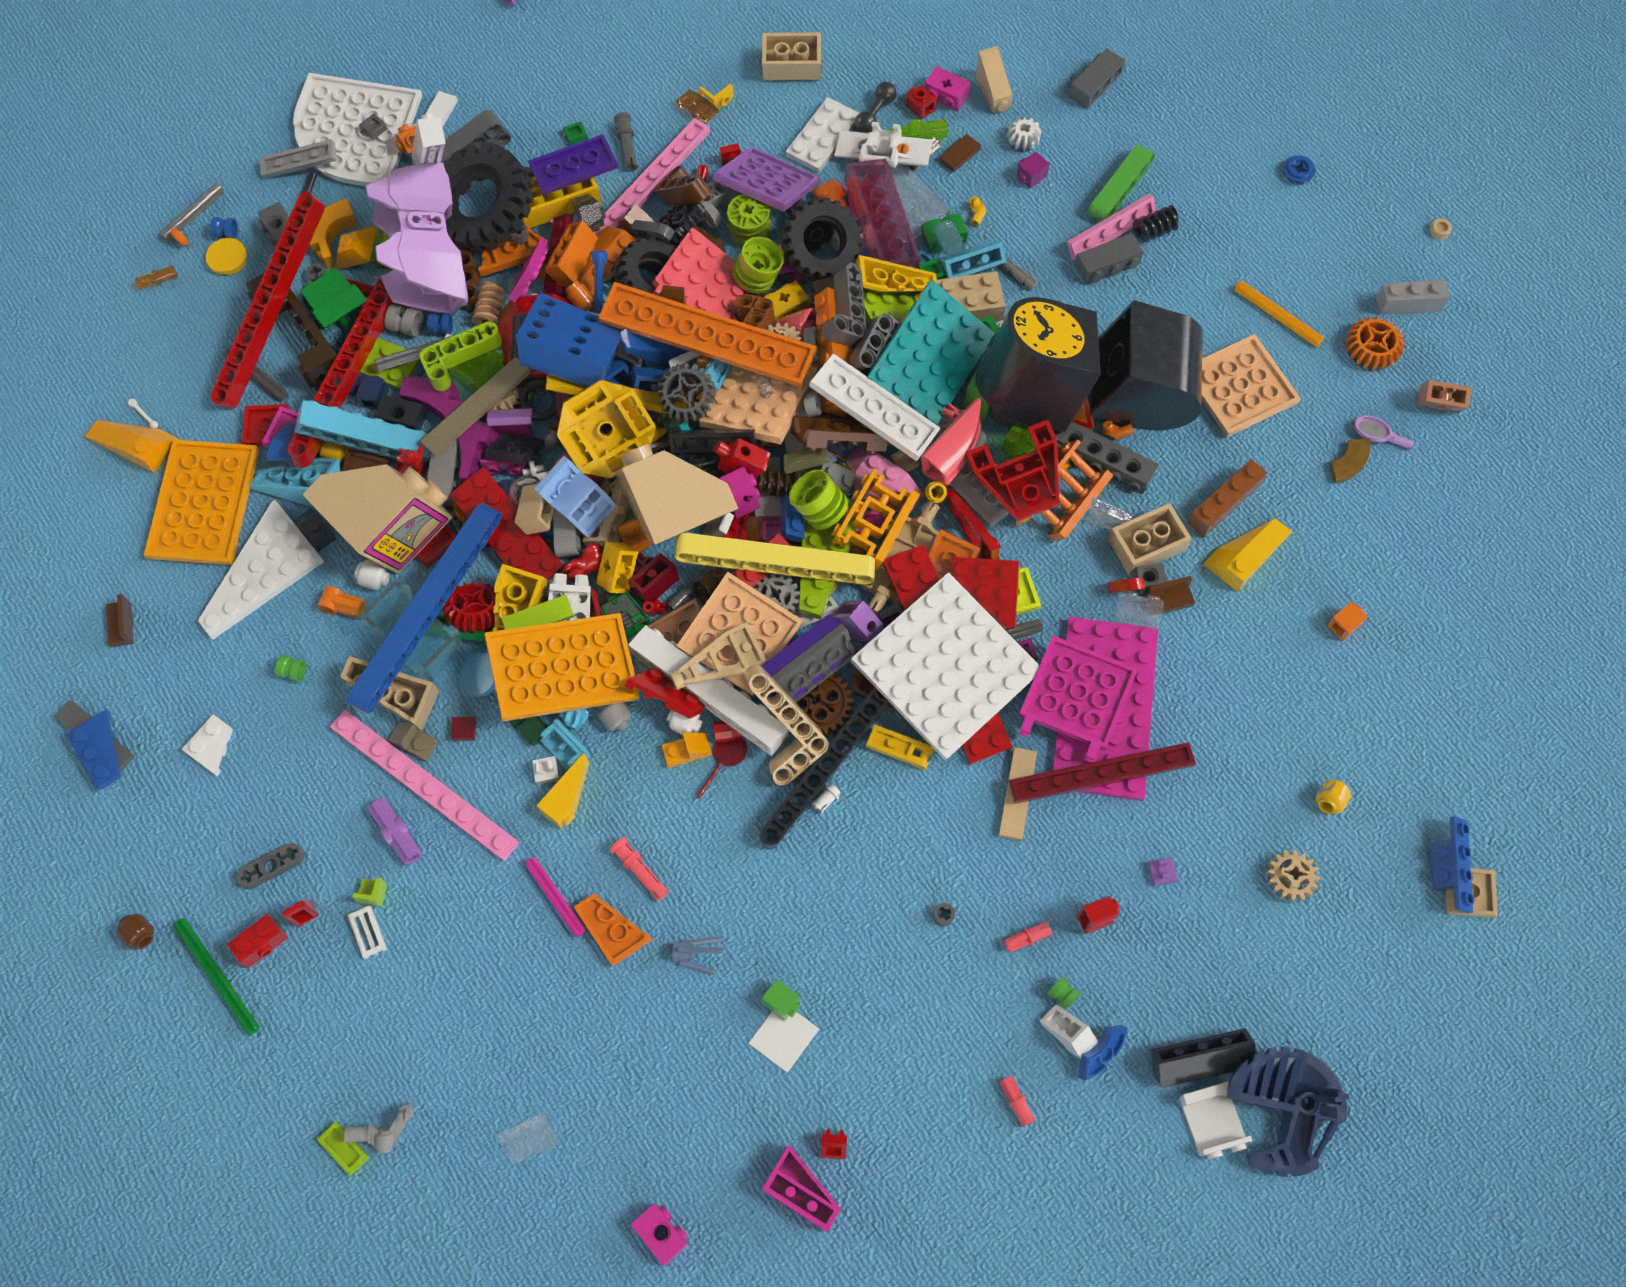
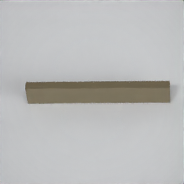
(475, 407)

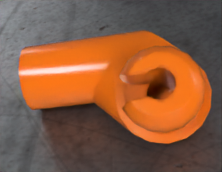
(1116, 432)

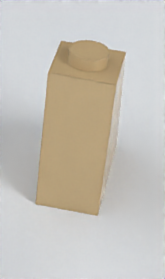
(993, 80)

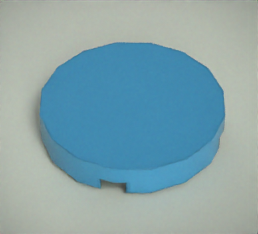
(477, 676)

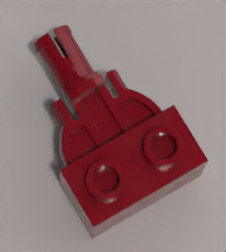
(652, 577)

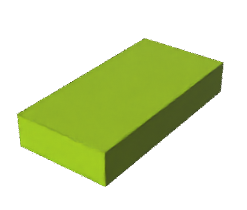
(347, 1155)

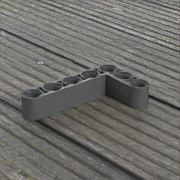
(879, 337)

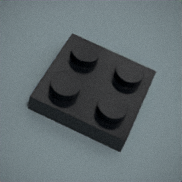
(514, 448)

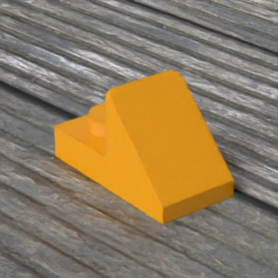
(688, 749)

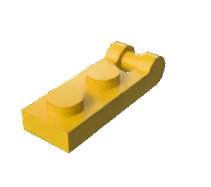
(899, 747)

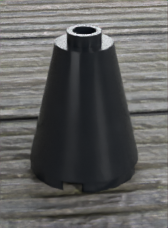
(816, 233)

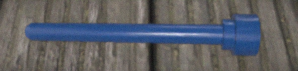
(598, 258)

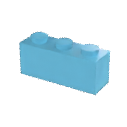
(973, 259)

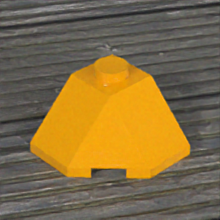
(355, 248)

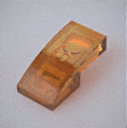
(698, 106)

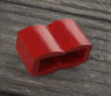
(1098, 914)

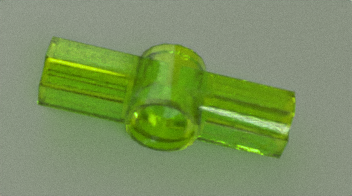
(926, 130)

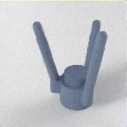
(685, 951)

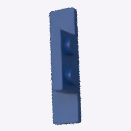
(1452, 865)

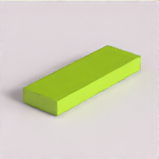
(544, 613)

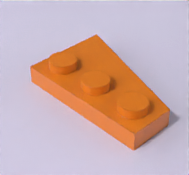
(611, 930)

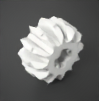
(1024, 134)

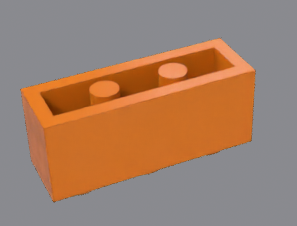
(571, 253)

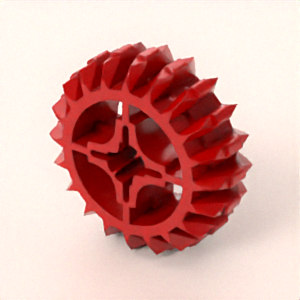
(475, 606)

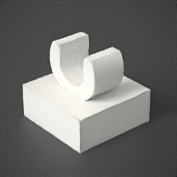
(545, 770)

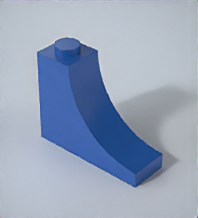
(649, 349)

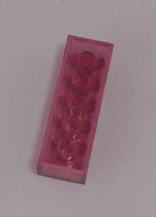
(881, 213)

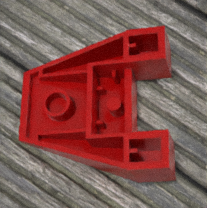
(1026, 482)

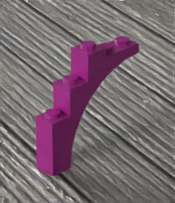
(443, 403)

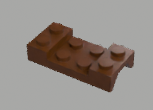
(817, 432)

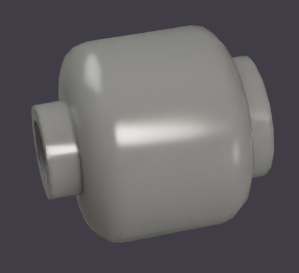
(615, 716)

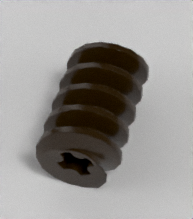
(776, 481)

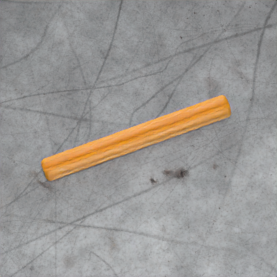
(1279, 313)

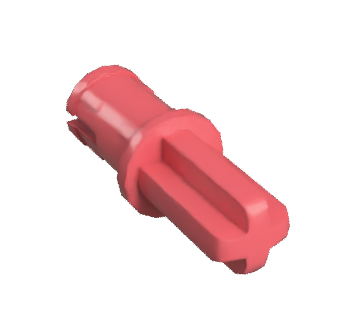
(1027, 937)
(1017, 1101)

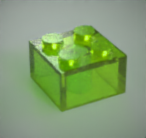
(477, 371)

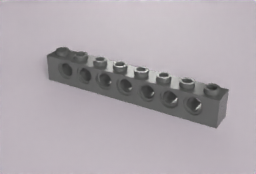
(1104, 450)

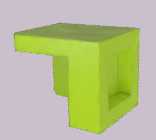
(371, 892)

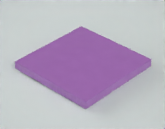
(766, 178)

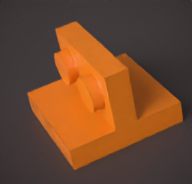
(950, 546)

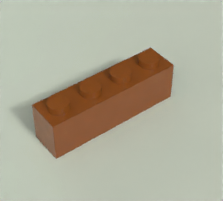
(1227, 498)

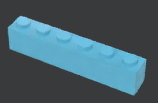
(357, 431)

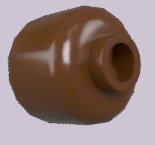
(135, 931)

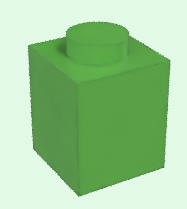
(781, 1000)

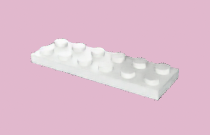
(874, 407)

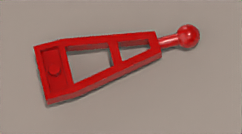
(972, 526)

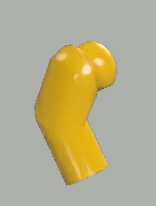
(978, 210)

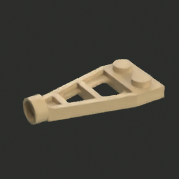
(745, 647)

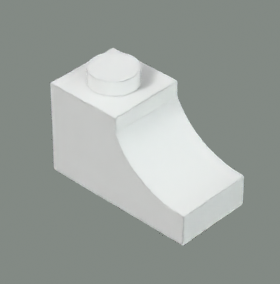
(1069, 1031)

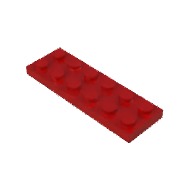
(508, 540)

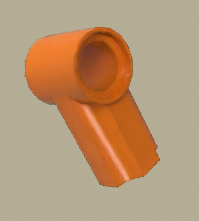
(335, 601)

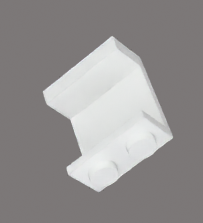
(1213, 1121)

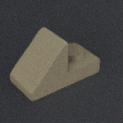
(413, 741)

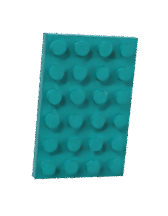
(931, 352)

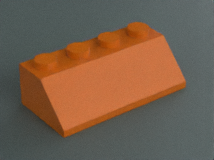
(610, 240)

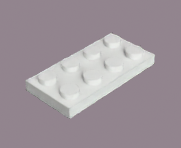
(820, 136)

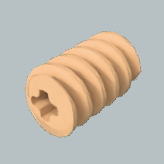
(488, 303)

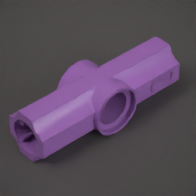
(395, 831)

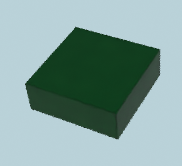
(532, 729)

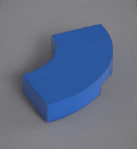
(279, 445)
(1109, 1044)

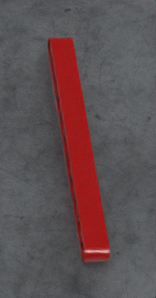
(267, 301)
(345, 368)

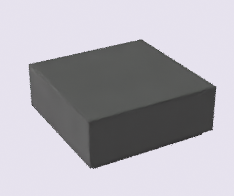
(373, 126)

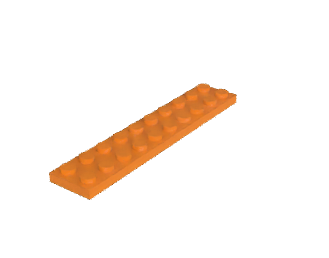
(708, 334)

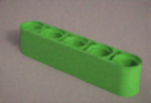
(1121, 183)

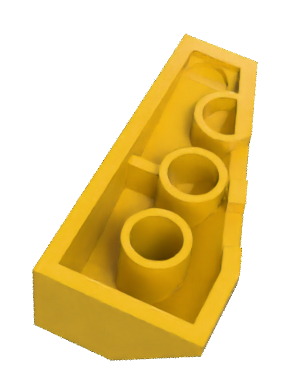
(891, 277)
(1246, 554)
(517, 591)

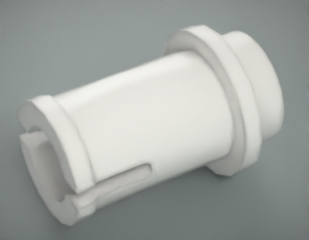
(826, 798)

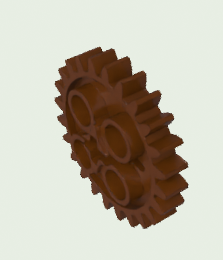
(828, 688)

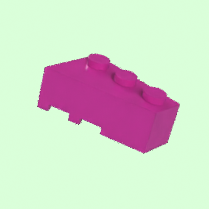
(801, 1192)

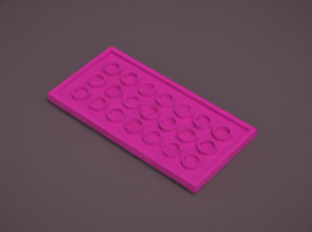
(1132, 732)

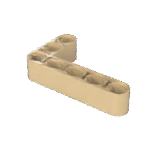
(791, 720)

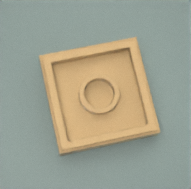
(1484, 895)

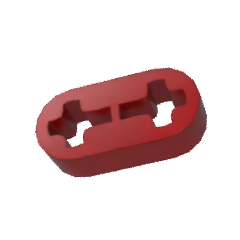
(1126, 585)

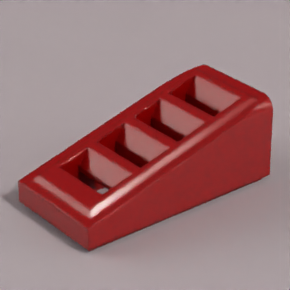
(301, 912)

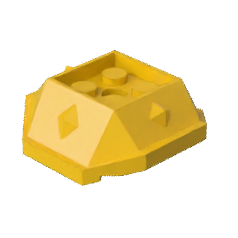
(581, 422)

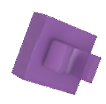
(1162, 871)

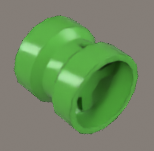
(290, 668)
(1064, 993)

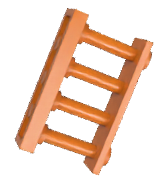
(1075, 510)

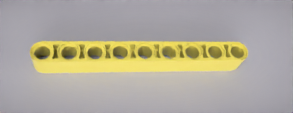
(774, 558)

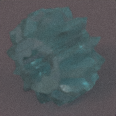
(948, 238)

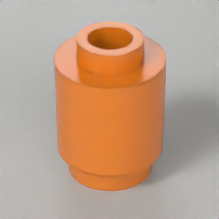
(580, 296)

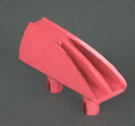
(948, 453)

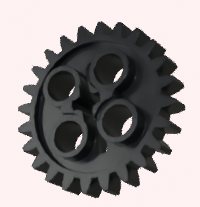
(682, 219)

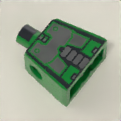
(632, 614)

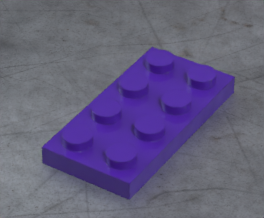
(573, 164)

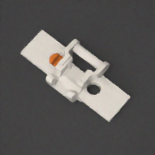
(902, 149)

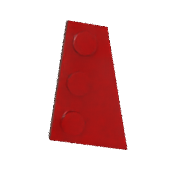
(660, 687)

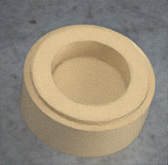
(1440, 229)

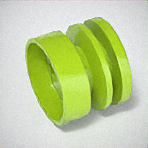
(748, 219)
(758, 265)
(818, 499)

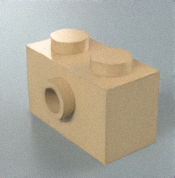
(533, 511)

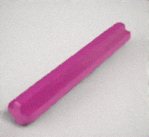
(555, 897)

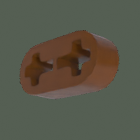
(754, 529)

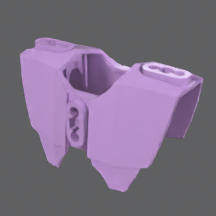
(424, 260)

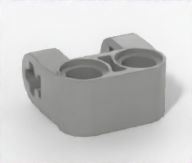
(712, 217)

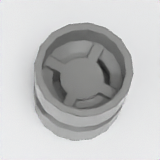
(400, 319)

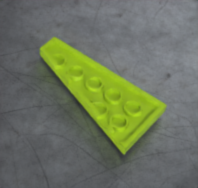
(817, 592)

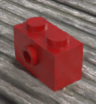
(257, 941)

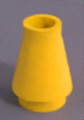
(939, 492)

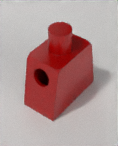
(741, 454)

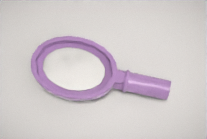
(1379, 431)

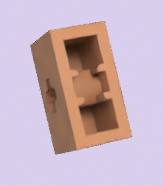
(1444, 396)

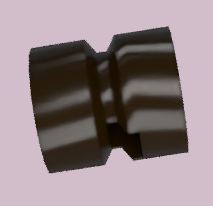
(706, 584)

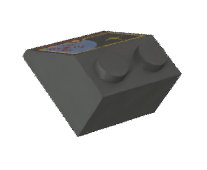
(839, 471)

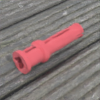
(632, 861)

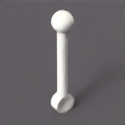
(133, 404)

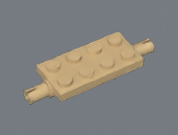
(912, 534)

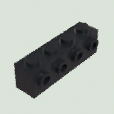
(1202, 1057)

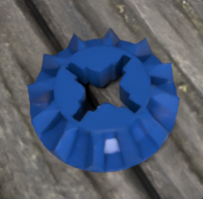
(1307, 170)

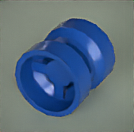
(224, 227)
(439, 323)

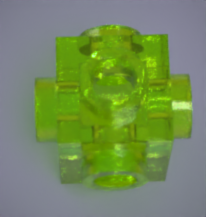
(1017, 442)

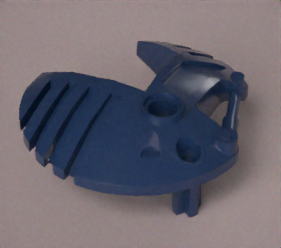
(1281, 1083)

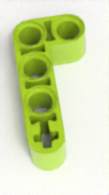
(484, 339)

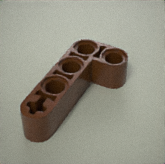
(682, 188)

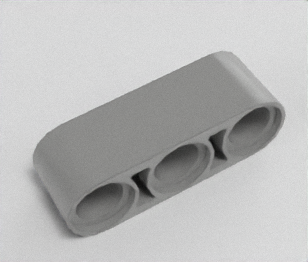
(566, 537)

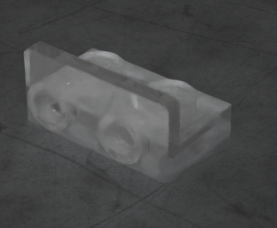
(1139, 610)

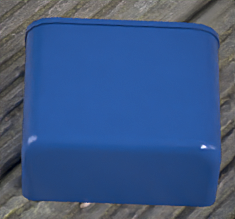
(568, 343)

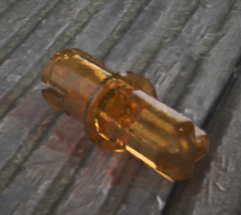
(156, 277)

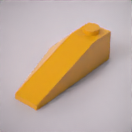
(135, 443)

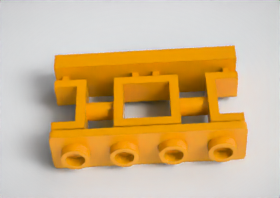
(889, 527)

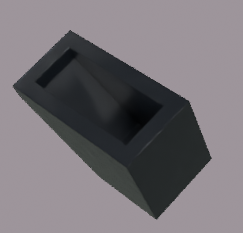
(315, 529)

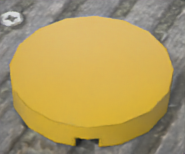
(226, 256)

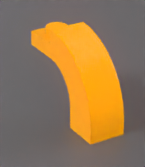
(334, 220)

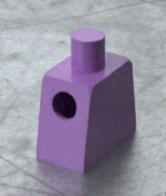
(859, 620)

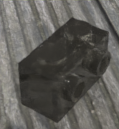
(588, 210)

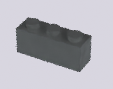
(1096, 78)
(1109, 259)

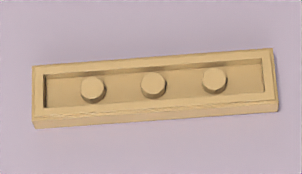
(1015, 814)

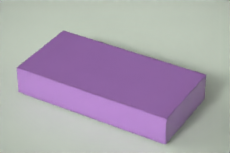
(509, 417)

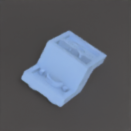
(575, 496)

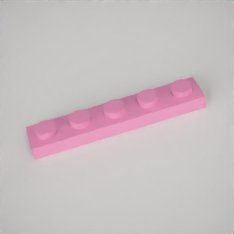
(1111, 227)

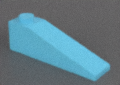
(293, 481)

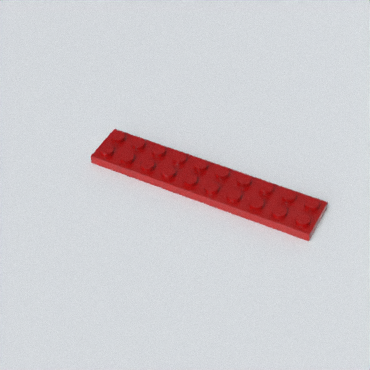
(912, 577)

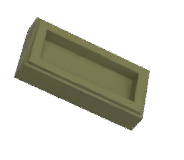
(804, 459)

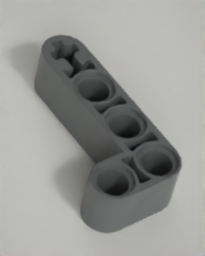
(479, 130)
(850, 321)

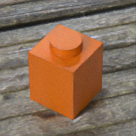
(1347, 620)

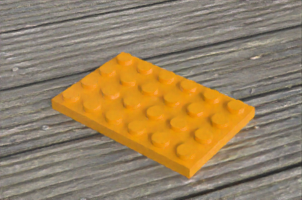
(202, 502)
(560, 666)

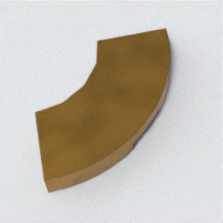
(1352, 462)

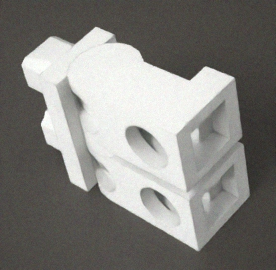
(577, 594)

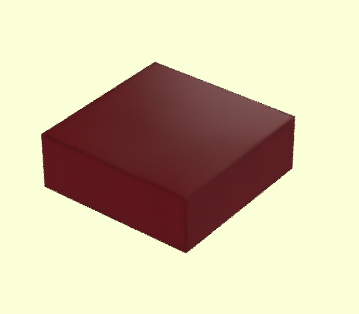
(463, 729)

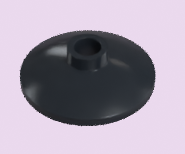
(699, 460)

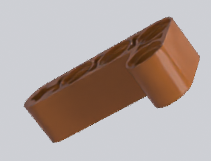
(755, 311)

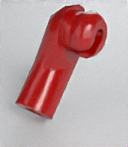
(654, 607)

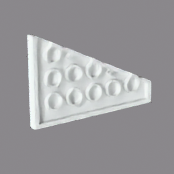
(265, 567)

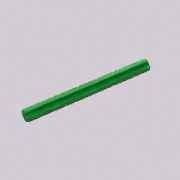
(216, 977)

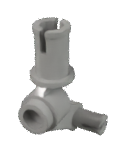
(383, 1138)

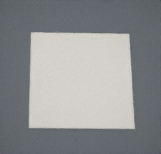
(784, 1040)

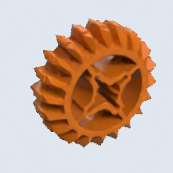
(1374, 350)

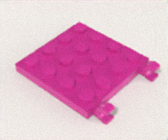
(1077, 694)

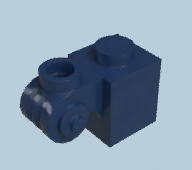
(369, 390)

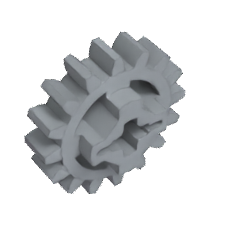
(781, 592)

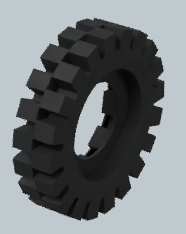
(512, 195)

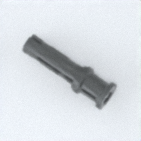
(625, 134)

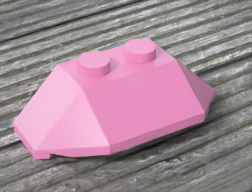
(894, 477)

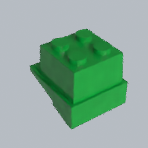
(331, 299)

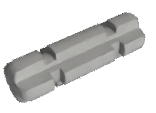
(1020, 274)

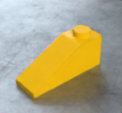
(564, 797)

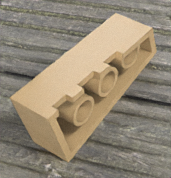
(406, 696)

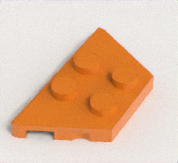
(508, 254)

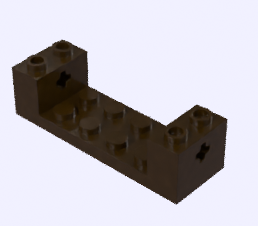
(315, 361)

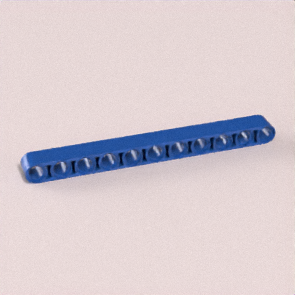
(424, 608)

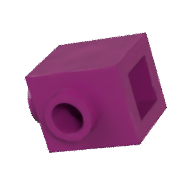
(1032, 170)

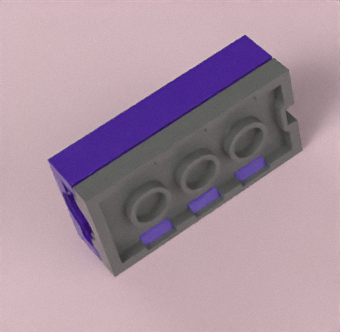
(811, 658)

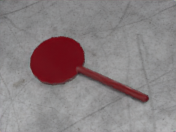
(727, 754)

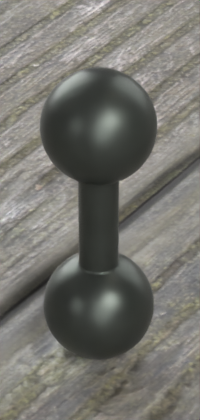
(885, 94)

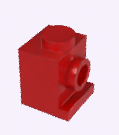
(921, 102)

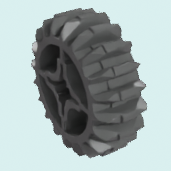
(694, 391)

